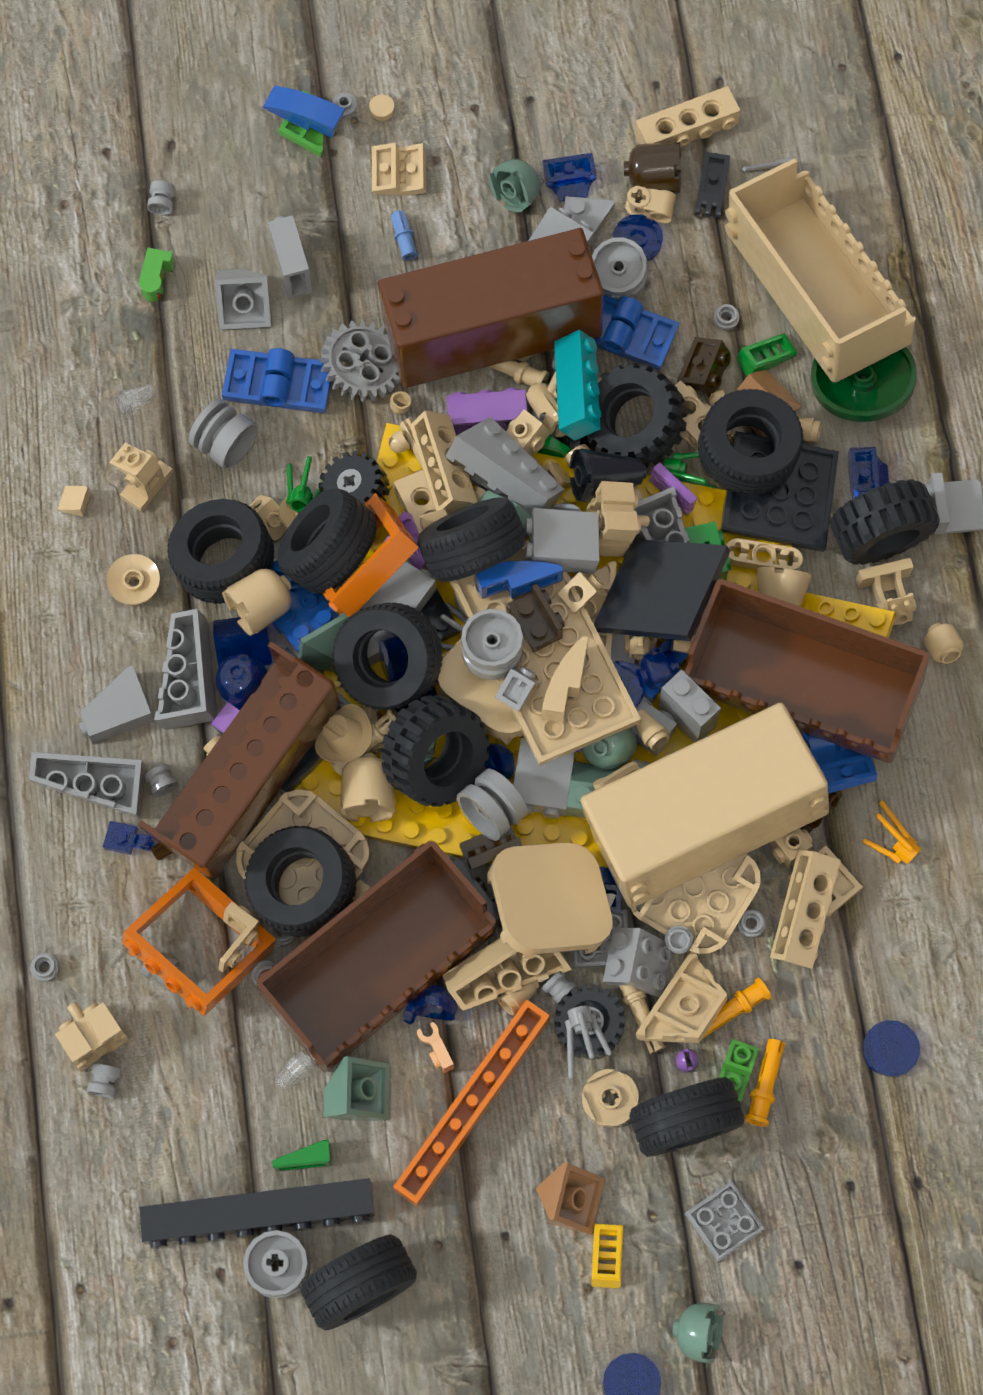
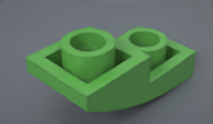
(739, 1065)

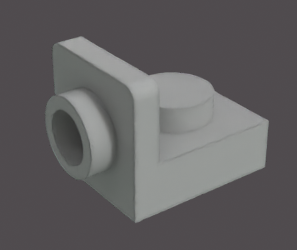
(517, 687)

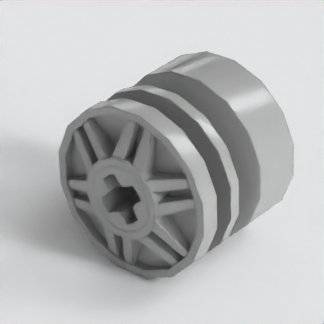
(223, 434)

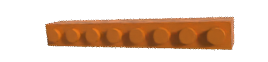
(471, 1103)

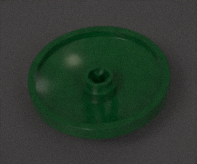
(869, 393)

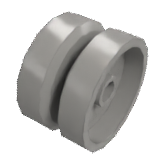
(623, 254)
(492, 644)
(492, 804)
(264, 1252)

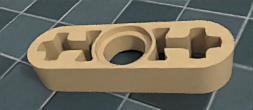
(772, 549)

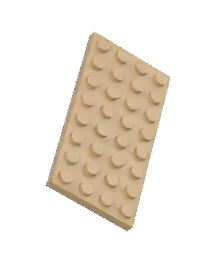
(603, 699)

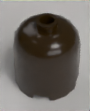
(655, 166)

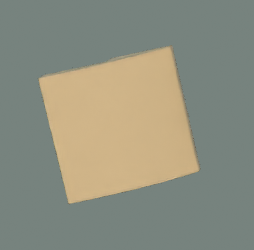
(399, 169)

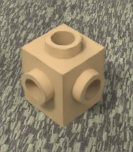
(528, 432)
(787, 846)

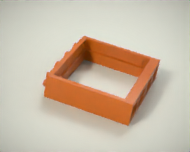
(379, 566)
(172, 976)

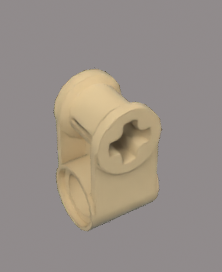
(653, 203)

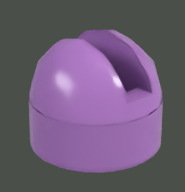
(681, 1061)

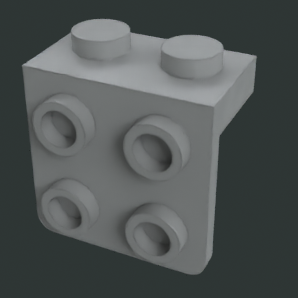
(957, 504)
(637, 961)

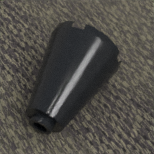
(595, 466)

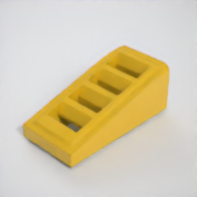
(607, 1280)

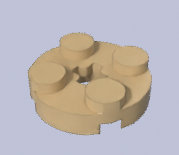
(594, 1092)

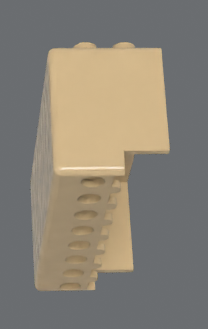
(815, 272)
(706, 804)

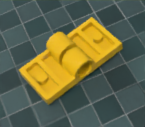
(862, 616)

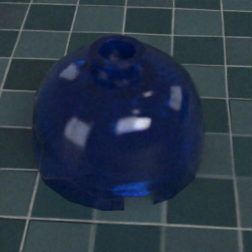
(239, 678)

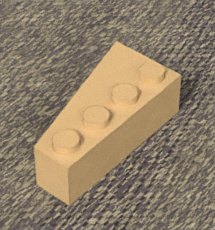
(498, 970)

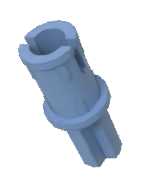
(404, 235)

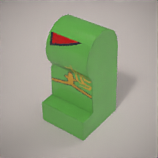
(153, 273)

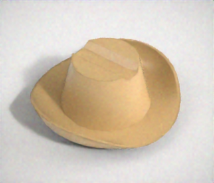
(345, 735)

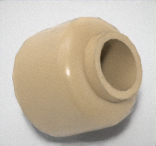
(943, 643)

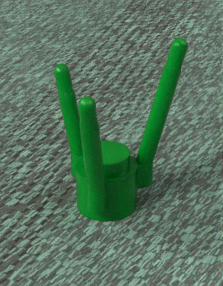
(679, 469)
(302, 494)

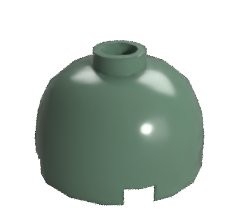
(515, 184)
(612, 751)
(699, 1331)

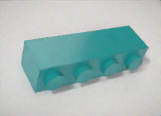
(577, 385)

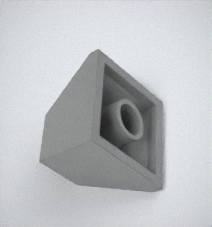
(242, 299)

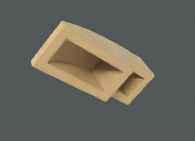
(565, 682)

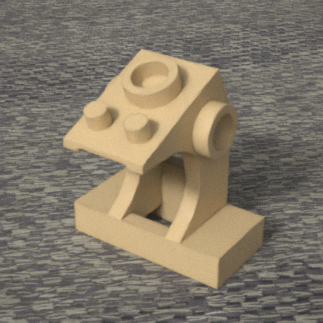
(140, 469)
(886, 579)

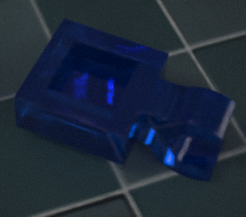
(124, 837)

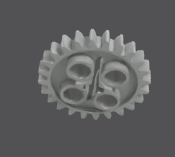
(351, 377)

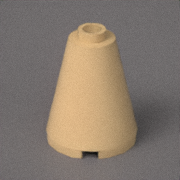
(783, 584)

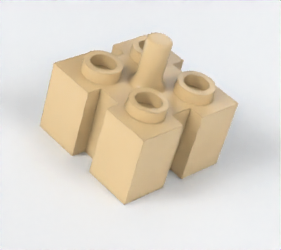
(616, 517)
(90, 1035)

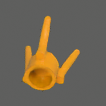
(905, 848)

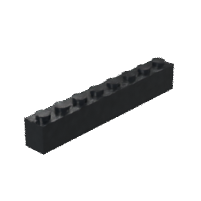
(256, 1212)

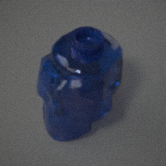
(657, 668)

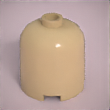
(259, 599)
(366, 790)

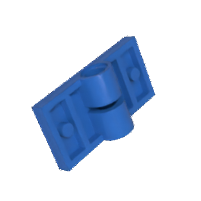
(636, 332)
(276, 380)
(305, 614)
(840, 765)

